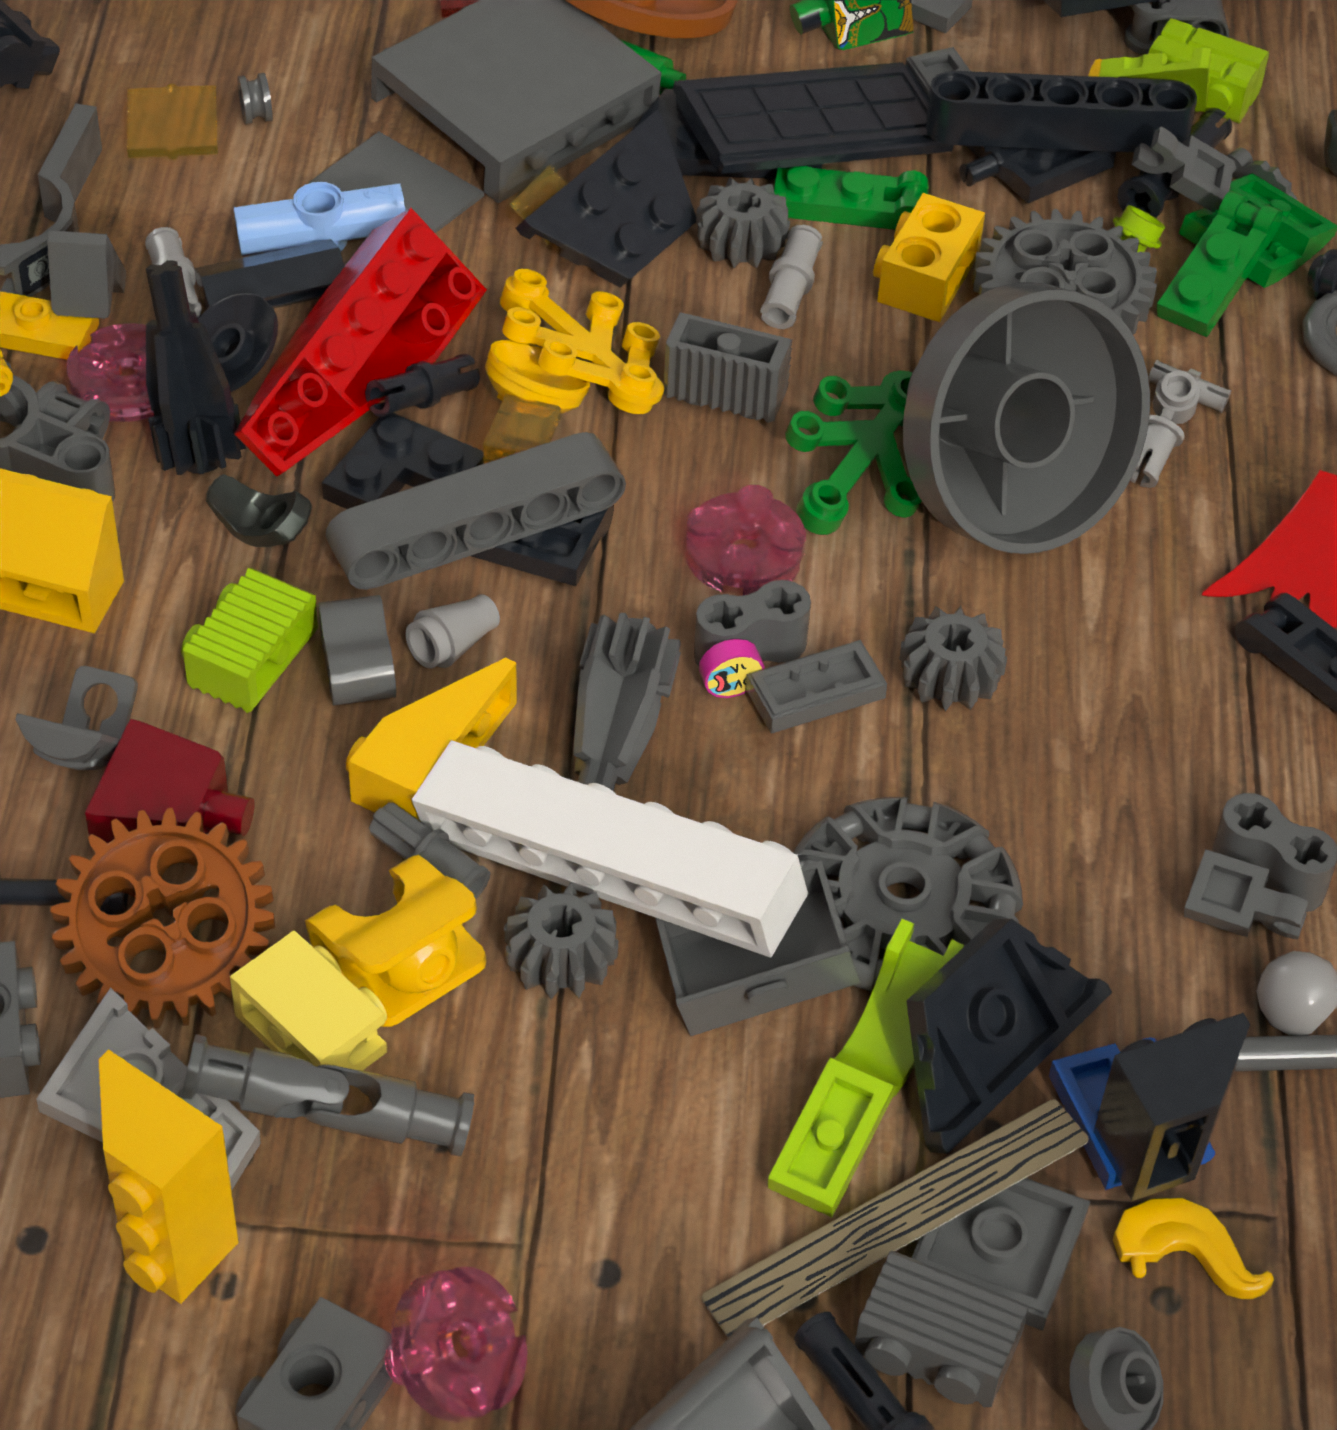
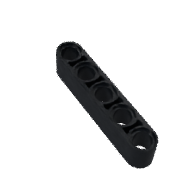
(1056, 110)

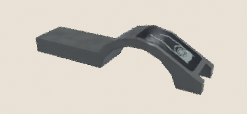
(60, 186)

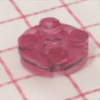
(98, 367)
(750, 516)
(424, 1352)

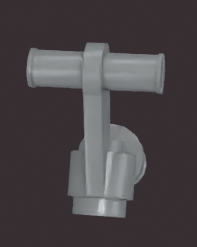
(1174, 404)

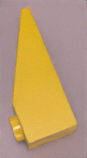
(411, 740)

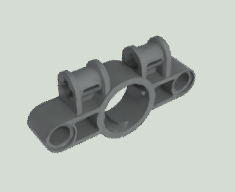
(56, 436)

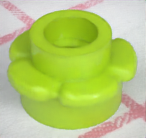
(1140, 225)

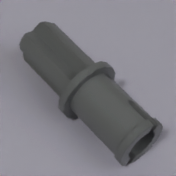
(411, 837)

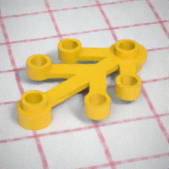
(630, 384)

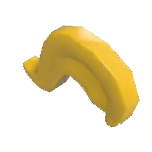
(1176, 1224)

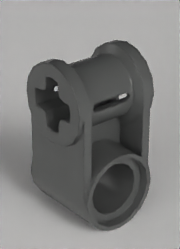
(1153, 19)

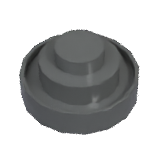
(1116, 1381)

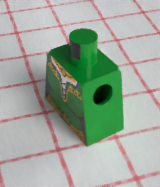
(854, 21)

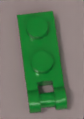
(849, 196)
(1219, 264)

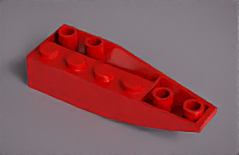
(382, 313)

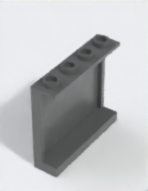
(519, 85)

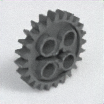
(1073, 258)

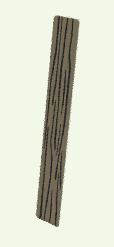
(895, 1218)

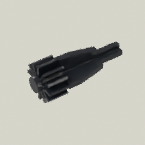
(186, 383)

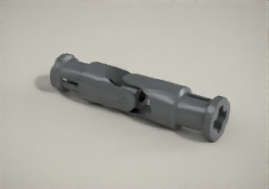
(292, 1088)

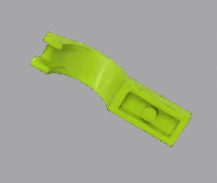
(857, 1082)

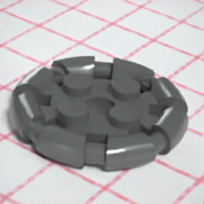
(915, 859)

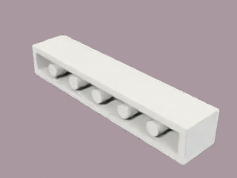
(614, 847)

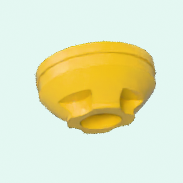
(516, 371)

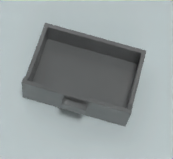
(729, 984)

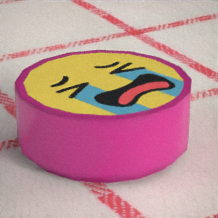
(727, 665)

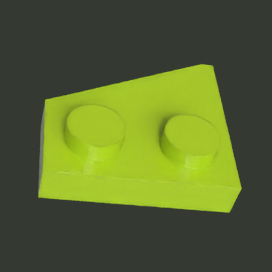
(1154, 67)

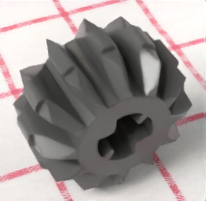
(742, 222)
(953, 658)
(561, 941)

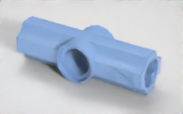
(316, 215)

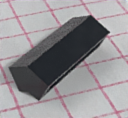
(276, 276)

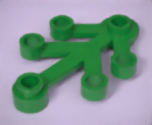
(826, 502)

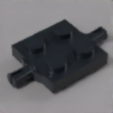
(1034, 171)

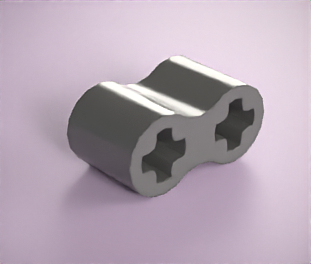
(770, 618)
(356, 650)
(1297, 856)

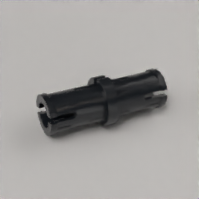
(422, 385)

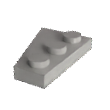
(74, 1087)

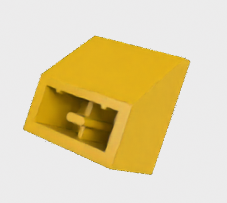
(57, 551)

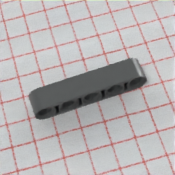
(474, 510)

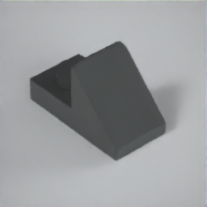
(83, 274)

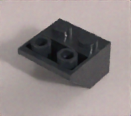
(1167, 1103)

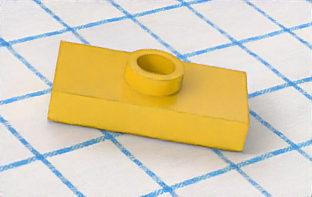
(32, 327)

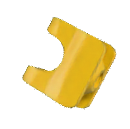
(410, 950)

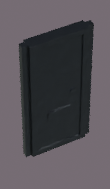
(808, 117)

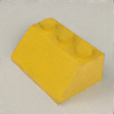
(164, 1181)

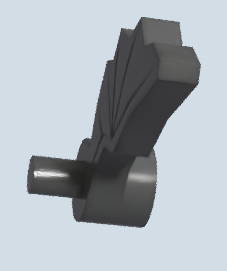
(1245, 165)

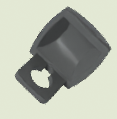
(72, 742)

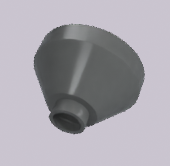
(1026, 417)

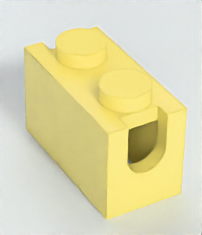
(307, 1007)

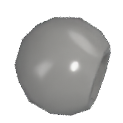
(1297, 992)

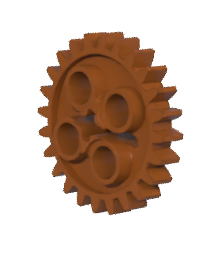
(135, 866)

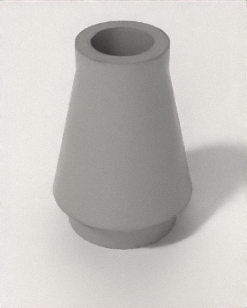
(448, 631)

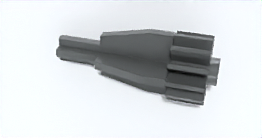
(619, 696)

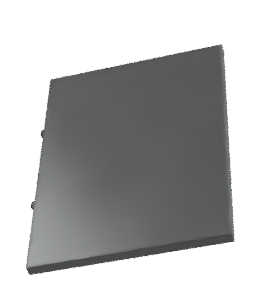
(425, 186)

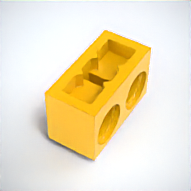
(929, 256)

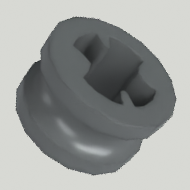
(254, 98)

